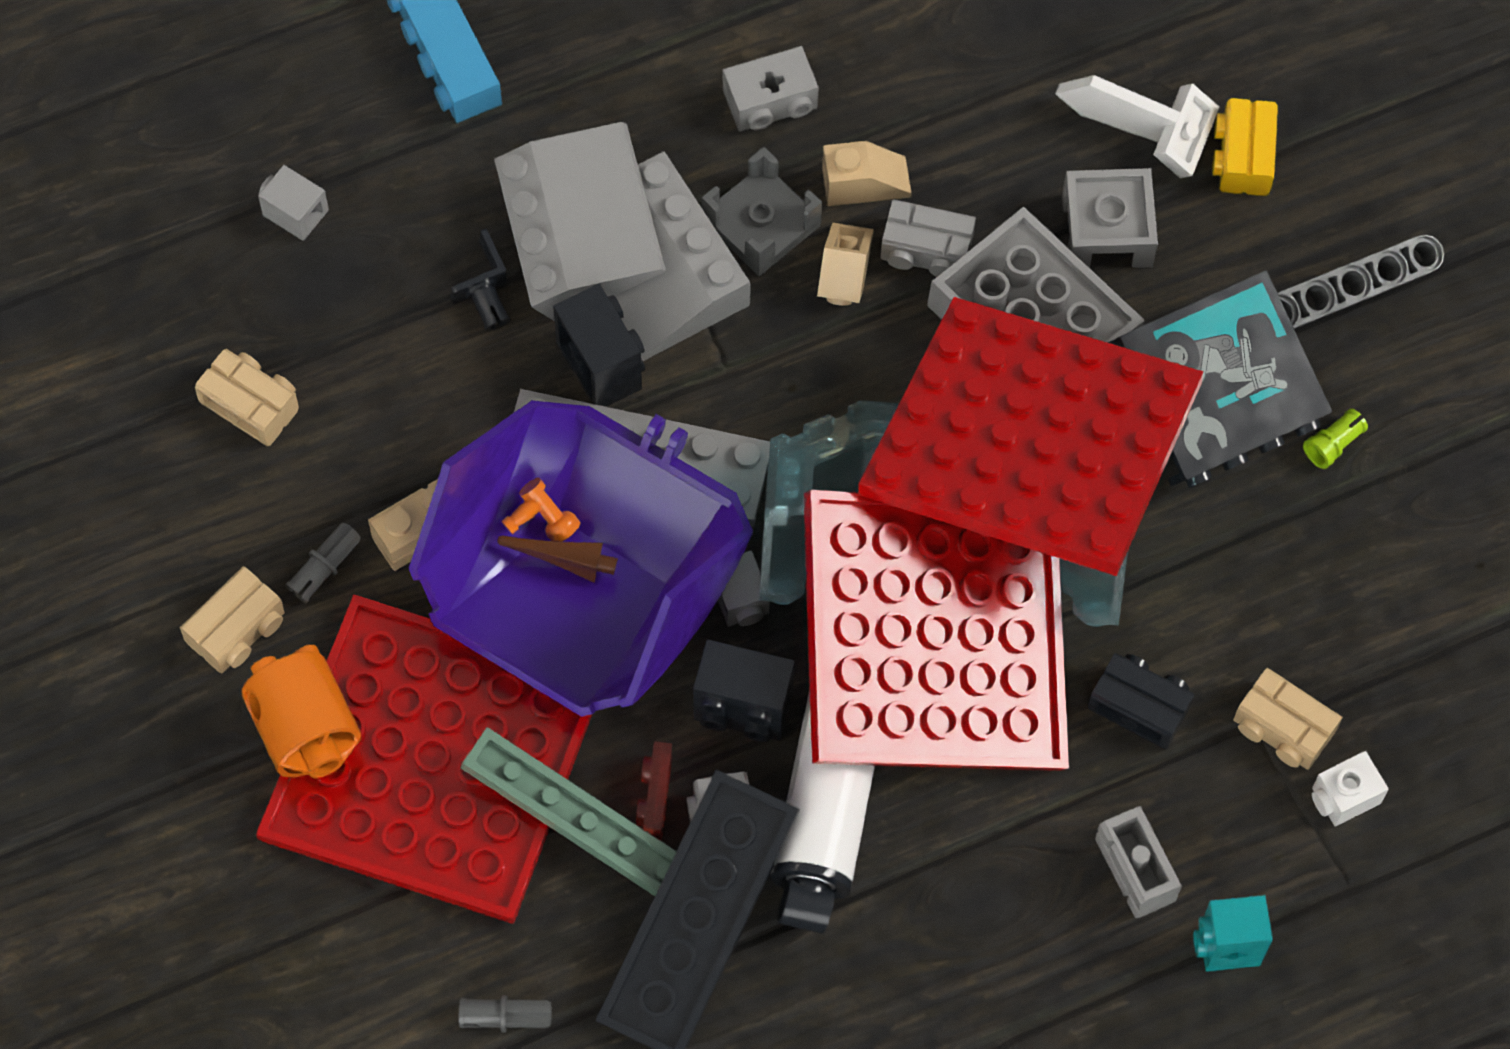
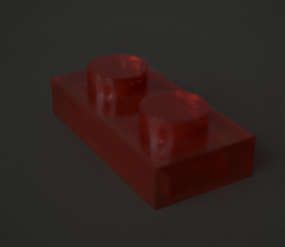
(656, 773)

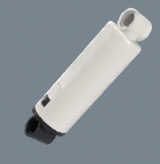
(825, 838)

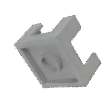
(1111, 214)

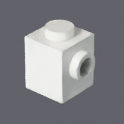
(1349, 789)

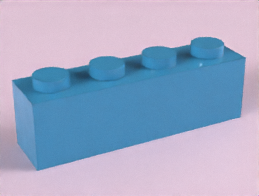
(450, 56)

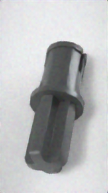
(323, 562)
(504, 1013)

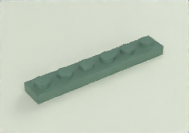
(569, 810)

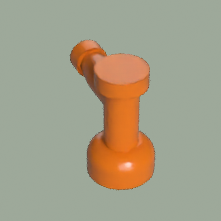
(559, 524)

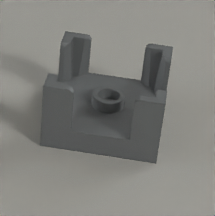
(762, 215)

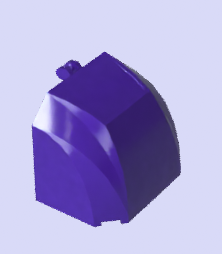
(555, 630)

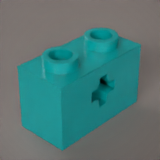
(1233, 933)

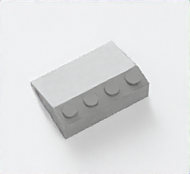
(579, 215)
(700, 275)
(1034, 277)

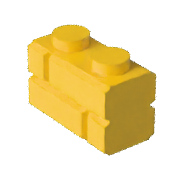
(1247, 147)

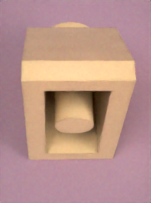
(863, 173)
(845, 264)

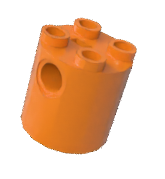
(300, 713)

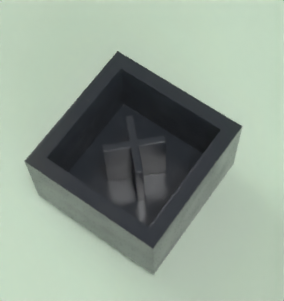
(599, 345)
(743, 691)

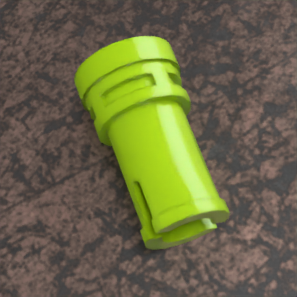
(1328, 444)

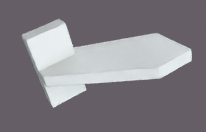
(1178, 129)

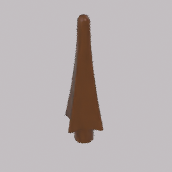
(577, 557)

